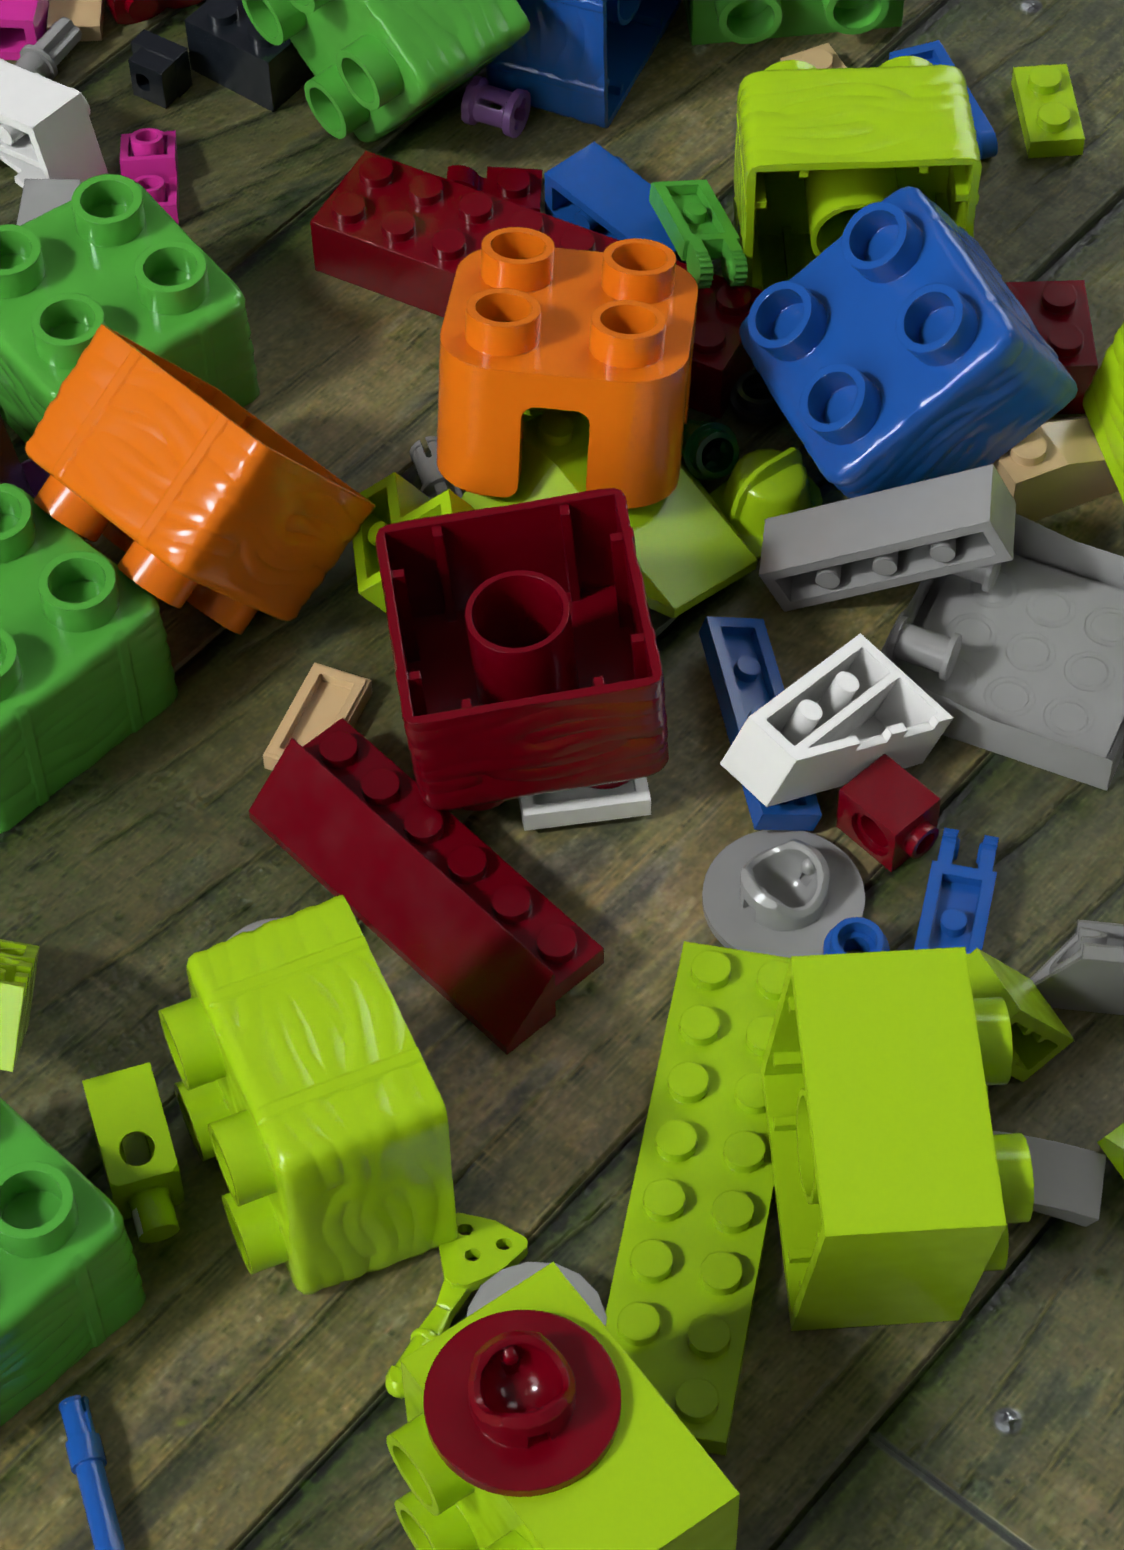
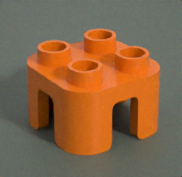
(569, 335)

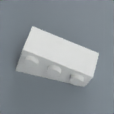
(45, 128)
(835, 726)

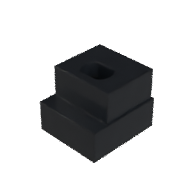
(159, 69)

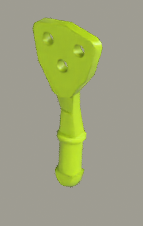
(462, 1278)

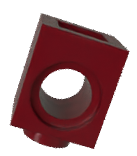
(889, 813)

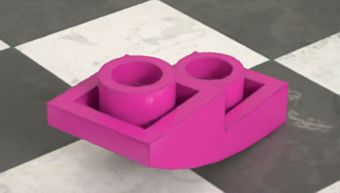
(152, 161)

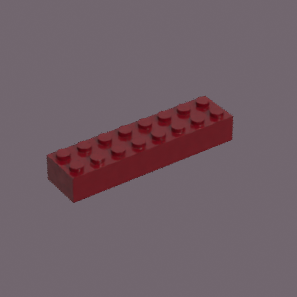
(411, 229)

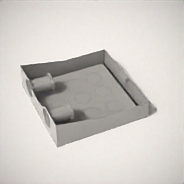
(1026, 654)

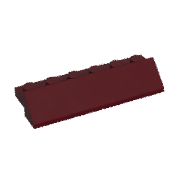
(424, 884)

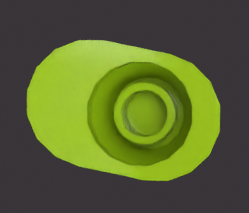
(763, 487)

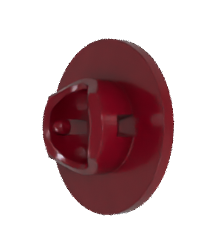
(522, 1403)

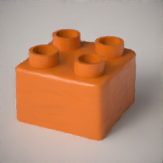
(189, 487)

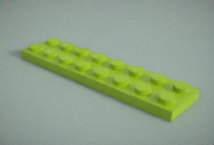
(701, 1191)

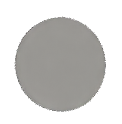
(780, 892)

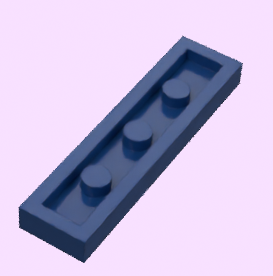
(744, 681)

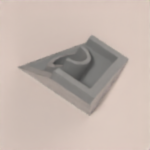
(1086, 970)

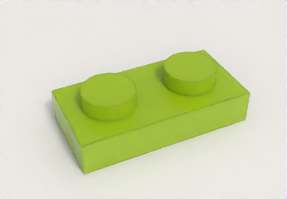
(1047, 111)

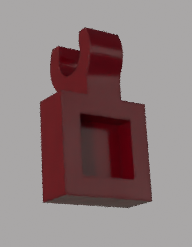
(512, 184)

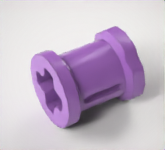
(510, 118)

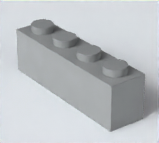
(888, 538)

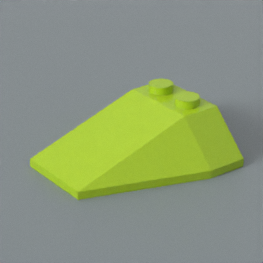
(680, 542)

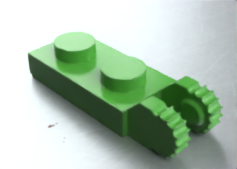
(699, 230)

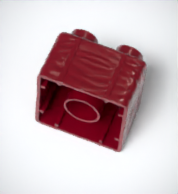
(523, 650)

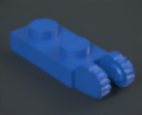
(958, 897)

